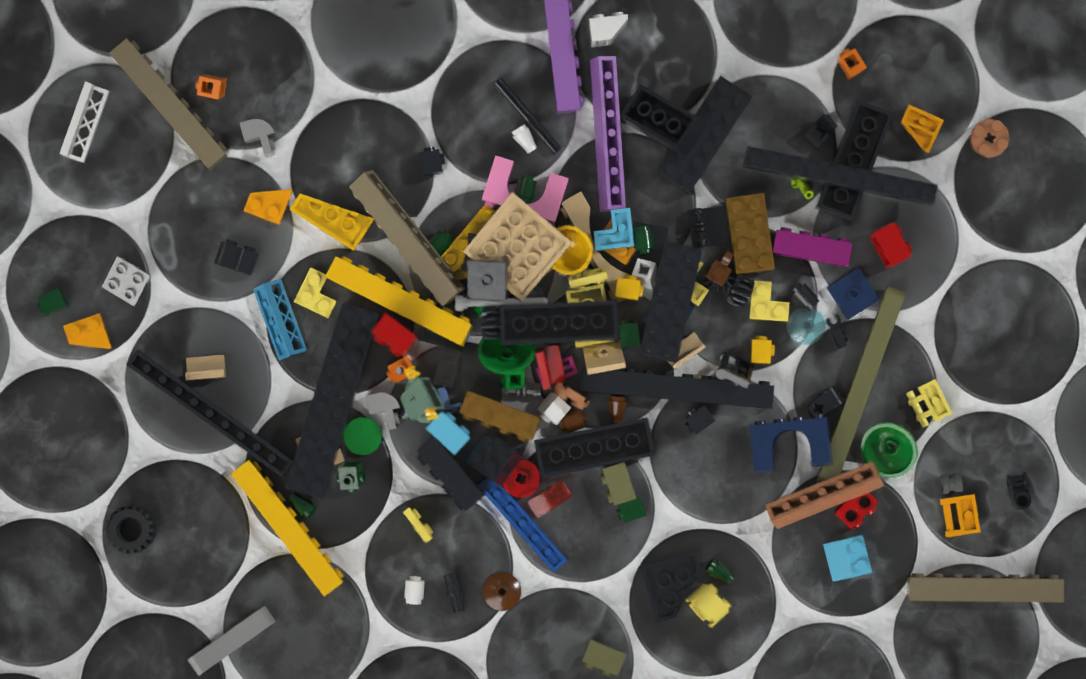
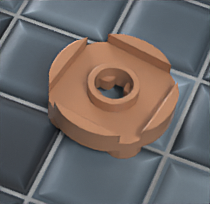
(984, 147)
(576, 399)

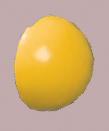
(578, 253)

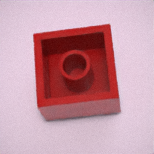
(891, 245)

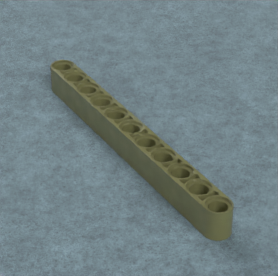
(863, 381)

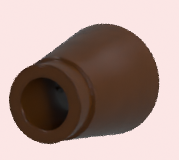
(617, 407)

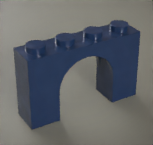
(765, 435)

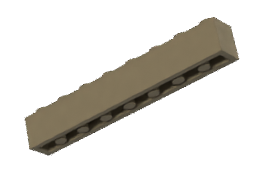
(168, 104)
(407, 237)
(985, 589)

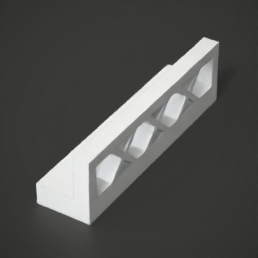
(77, 120)

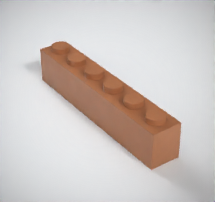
(824, 495)

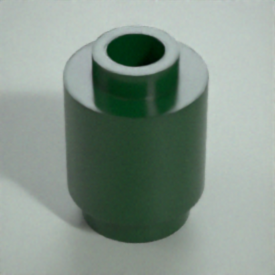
(526, 188)
(643, 239)
(441, 241)

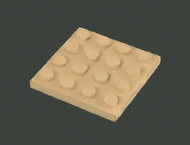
(521, 239)

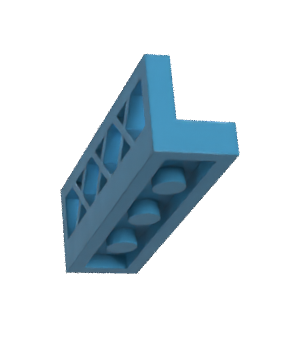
(276, 320)

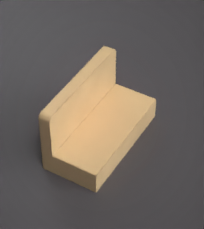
(689, 347)
(205, 367)

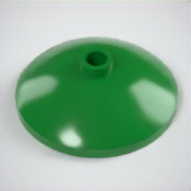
(505, 358)
(889, 461)

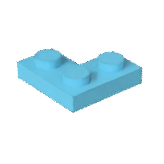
(620, 236)

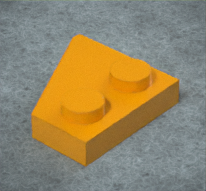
(921, 126)
(268, 204)

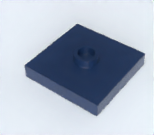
(853, 293)

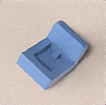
(445, 400)

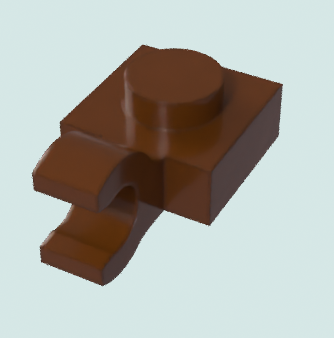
(719, 271)

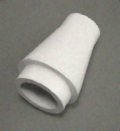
(524, 138)

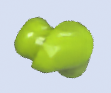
(803, 186)

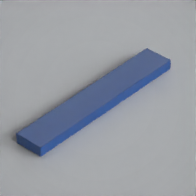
(523, 524)

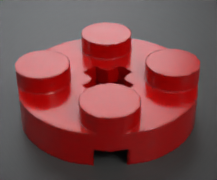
(531, 482)

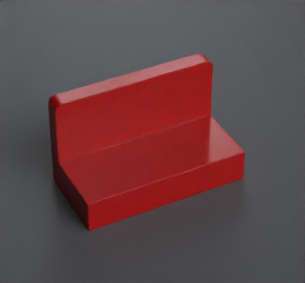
(550, 365)

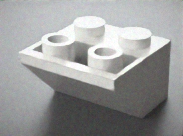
(606, 29)

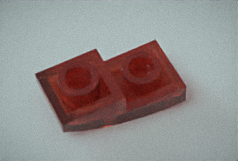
(549, 499)

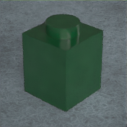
(52, 302)
(629, 334)
(631, 510)

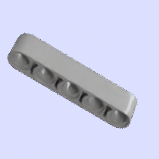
(231, 640)

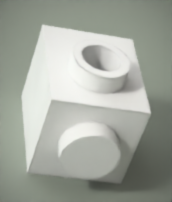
(646, 272)
(553, 409)

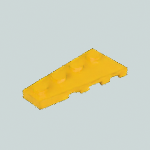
(333, 220)
(454, 254)

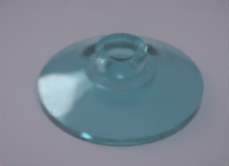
(799, 333)

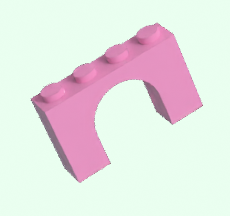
(497, 192)

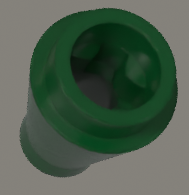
(302, 505)
(718, 571)

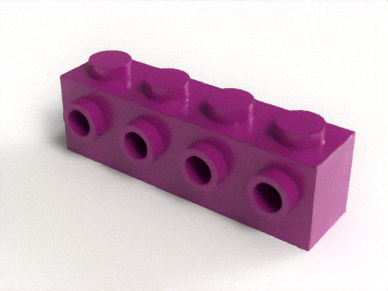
(812, 248)

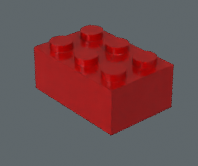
(395, 335)

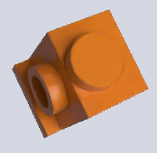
(858, 64)
(204, 89)
(392, 373)

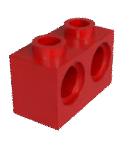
(859, 511)

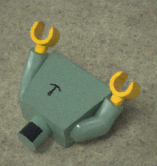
(420, 398)

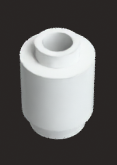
(414, 590)

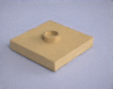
(604, 357)

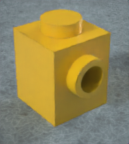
(629, 288)
(761, 350)

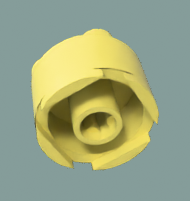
(708, 604)

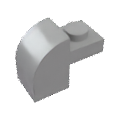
(259, 130)
(384, 403)

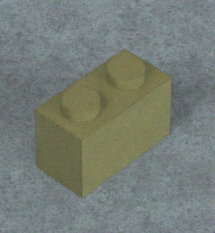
(618, 484)
(604, 658)

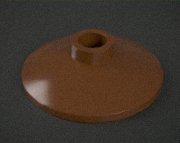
(505, 581)

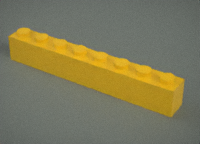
(399, 301)
(287, 527)

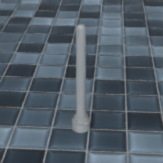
(462, 302)

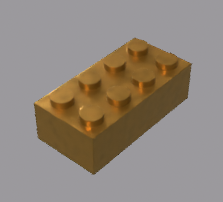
(749, 234)
(499, 415)

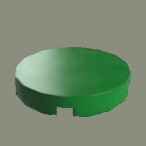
(362, 436)

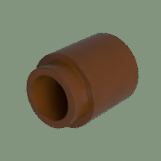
(573, 421)

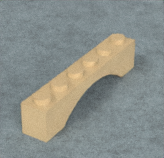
(578, 211)

